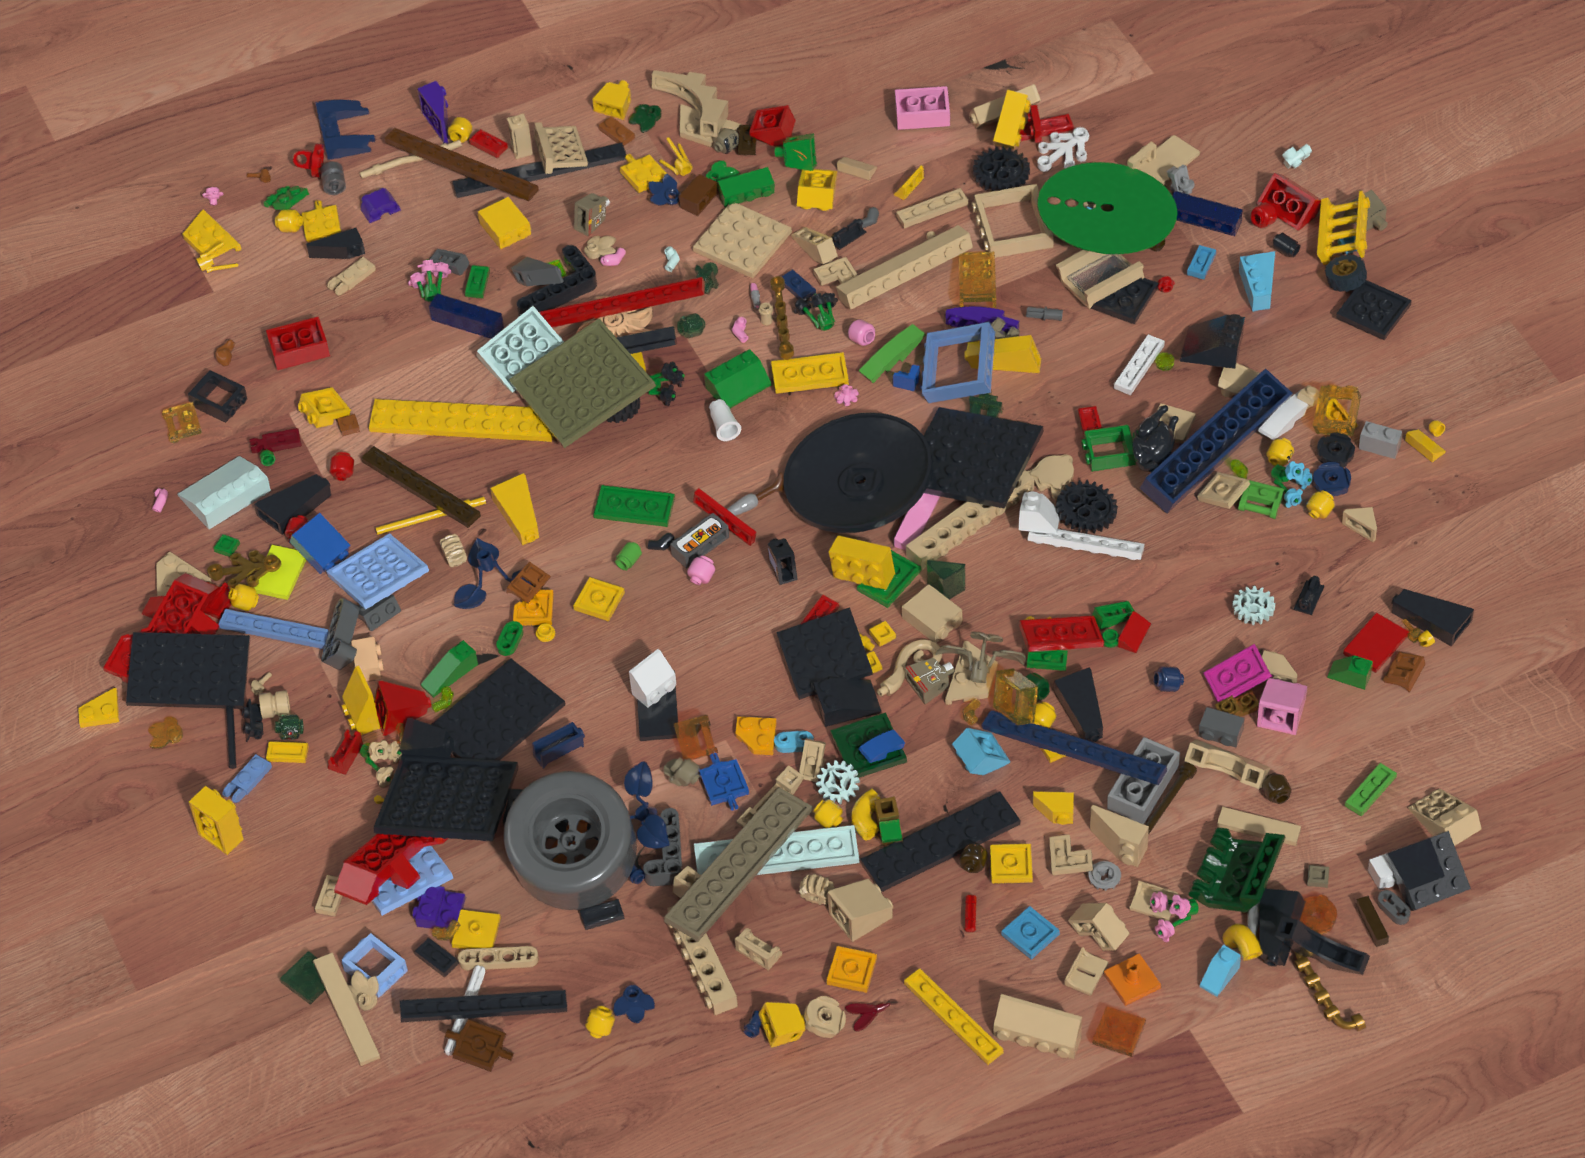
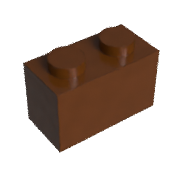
(698, 194)

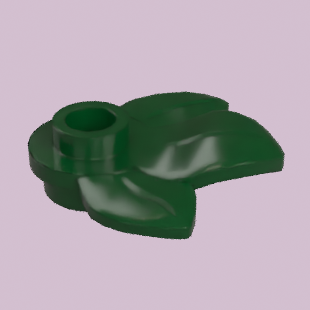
(646, 116)

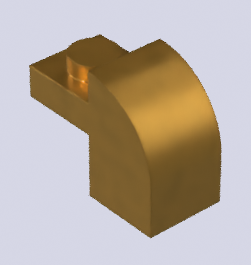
(886, 810)

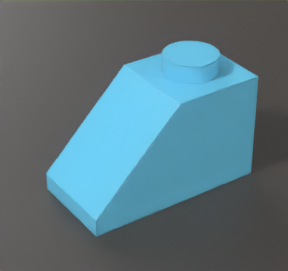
(1221, 970)

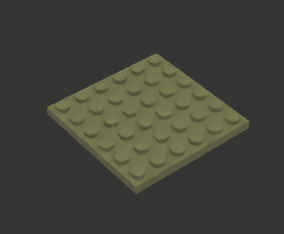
(582, 383)

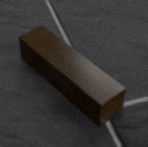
(1372, 921)

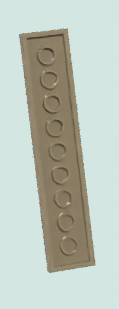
(738, 864)

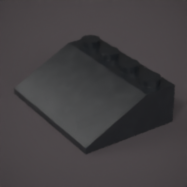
(1214, 342)

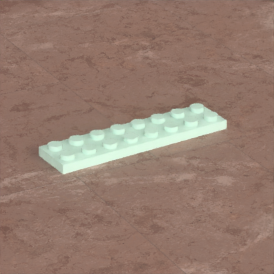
(799, 852)

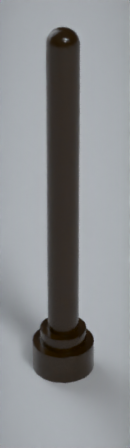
(1187, 772)

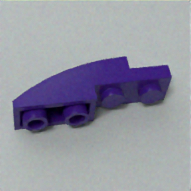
(974, 315)

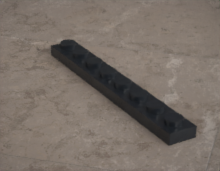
(483, 1006)

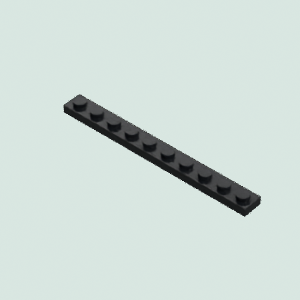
(535, 171)

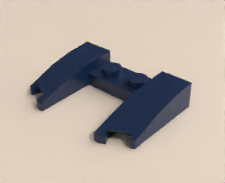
(336, 145)

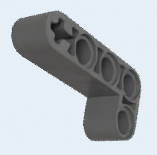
(338, 646)
(663, 867)

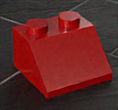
(773, 125)

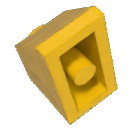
(1055, 806)

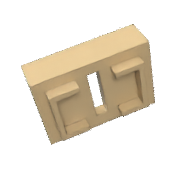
(1142, 898)
(1089, 964)

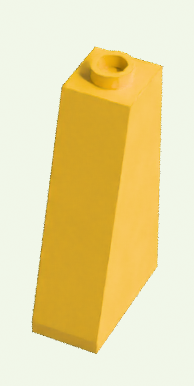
(1010, 354)
(516, 507)

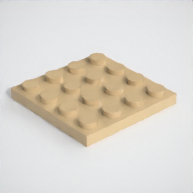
(742, 239)

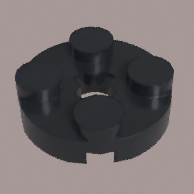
(1335, 440)

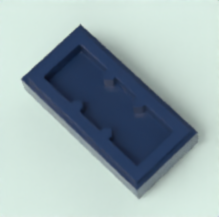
(797, 285)

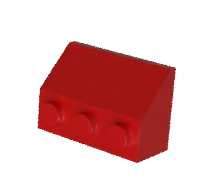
(1292, 202)

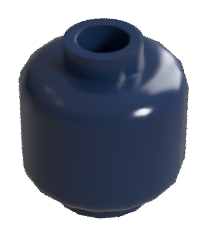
(1168, 679)

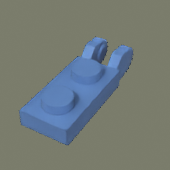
(247, 778)

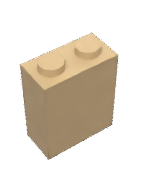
(932, 614)

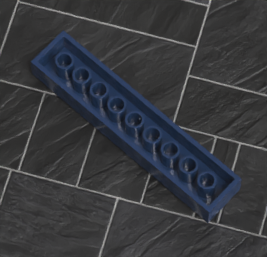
(1215, 441)

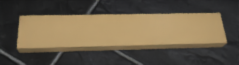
(346, 1009)

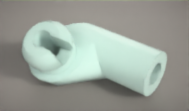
(673, 258)

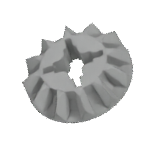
(1102, 868)

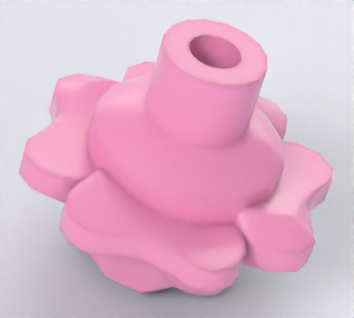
(212, 194)

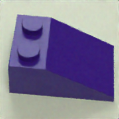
(435, 108)

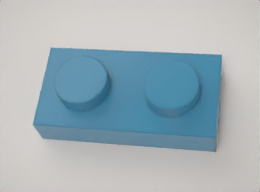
(1201, 262)

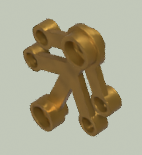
(267, 564)

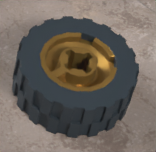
(1346, 273)

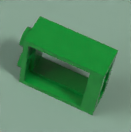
(1104, 436)

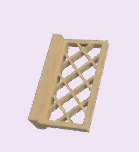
(546, 148)

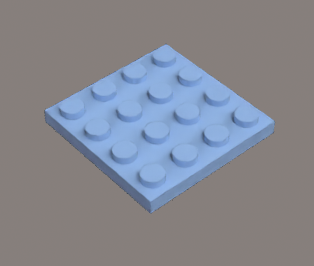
(377, 571)
(432, 874)

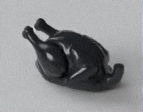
(1153, 440)

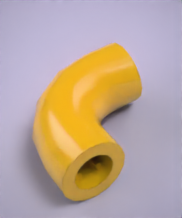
(862, 814)
(1243, 938)

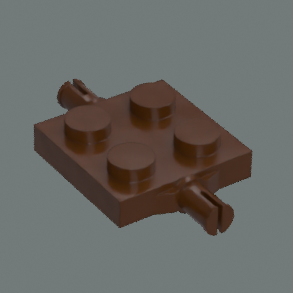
(479, 1045)

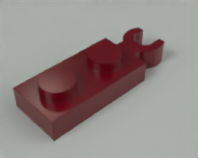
(277, 441)

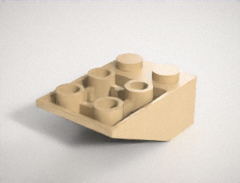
(1444, 813)

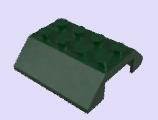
(1237, 873)

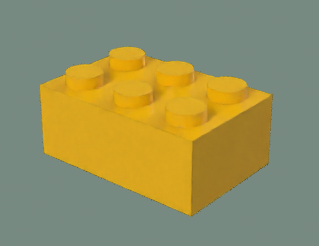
(1012, 120)
(862, 562)
(216, 819)

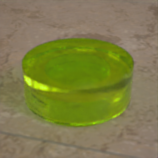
(1165, 361)

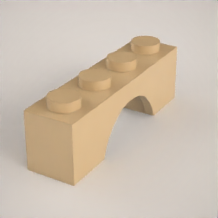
(1215, 758)

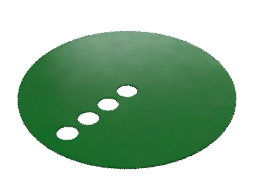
(1141, 213)

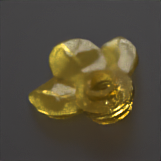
(165, 732)

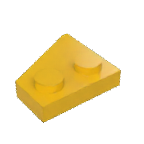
(100, 710)

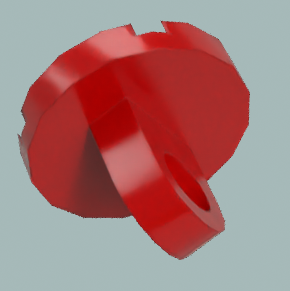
(314, 159)

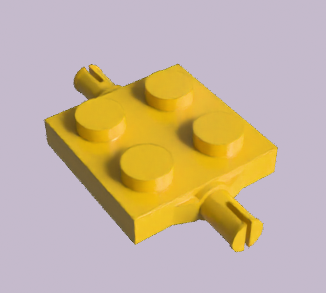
(641, 172)
(321, 222)

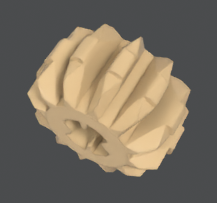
(453, 550)
(815, 889)

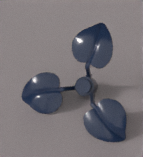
(484, 558)
(654, 831)

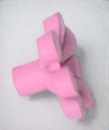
(846, 393)

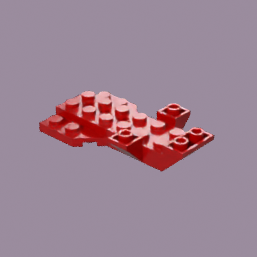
(176, 612)
(377, 862)

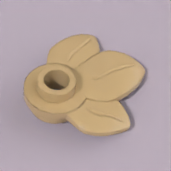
(599, 246)
(364, 990)

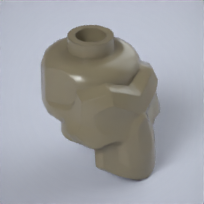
(682, 771)

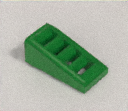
(1105, 621)

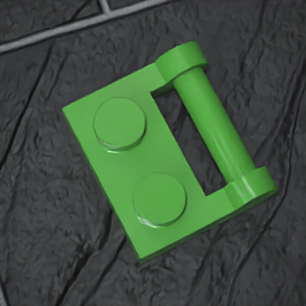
(1262, 494)

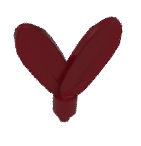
(869, 1013)

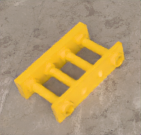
(1328, 222)

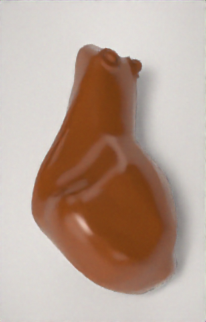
(223, 353)

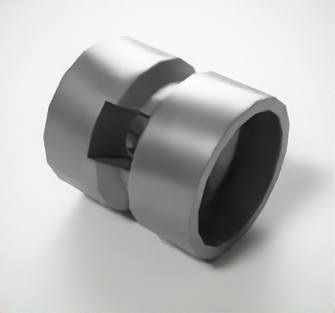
(333, 178)

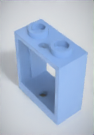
(386, 977)

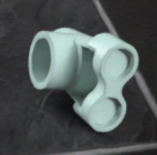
(1293, 157)

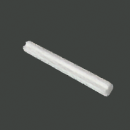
(472, 990)

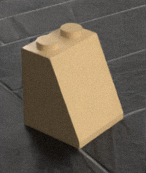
(859, 908)

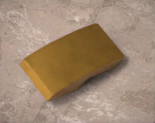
(1239, 706)

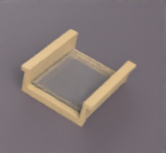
(1097, 275)

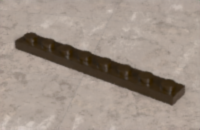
(421, 487)

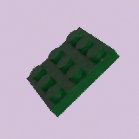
(852, 736)

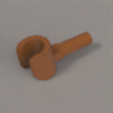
(264, 175)

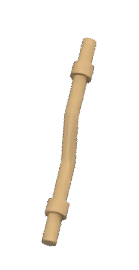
(378, 169)

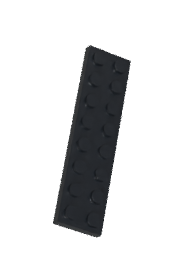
(940, 841)

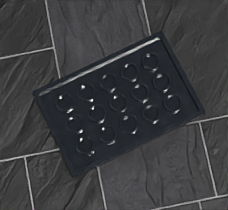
(188, 670)
(499, 713)

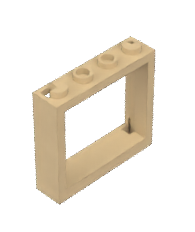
(1014, 245)

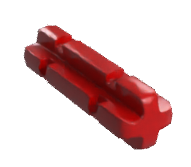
(970, 913)

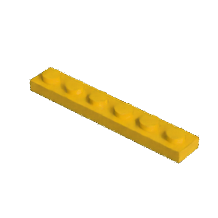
(953, 1016)

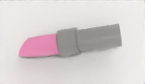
(755, 295)

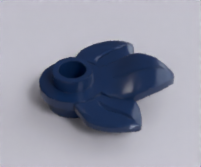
(662, 191)
(635, 1006)

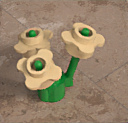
(381, 750)

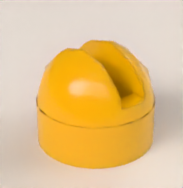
(1436, 428)
(1426, 639)

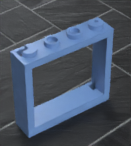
(955, 336)

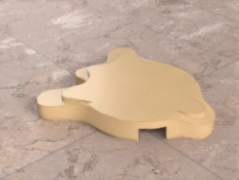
(1053, 473)

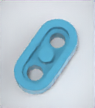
(793, 741)

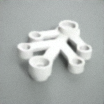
(1078, 137)

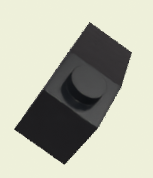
(337, 246)

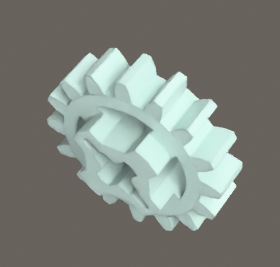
(1253, 607)
(845, 779)

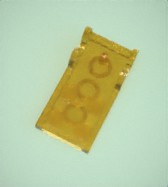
(977, 277)

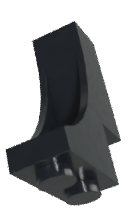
(1314, 945)

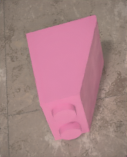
(1281, 706)

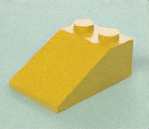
(817, 189)
(360, 704)

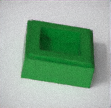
(226, 545)
(890, 831)

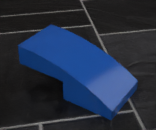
(880, 746)

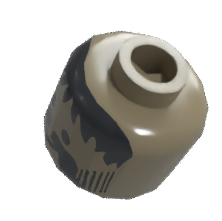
(726, 141)

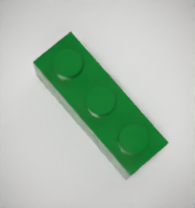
(746, 187)

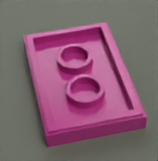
(1237, 673)

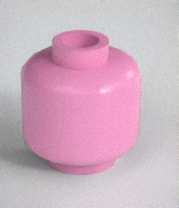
(861, 332)
(701, 570)

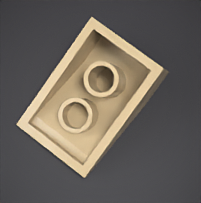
(1120, 835)

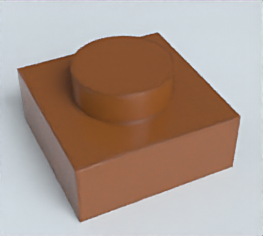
(348, 425)

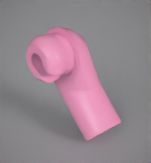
(738, 329)

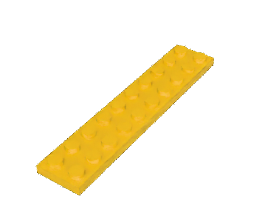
(457, 420)

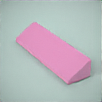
(915, 520)

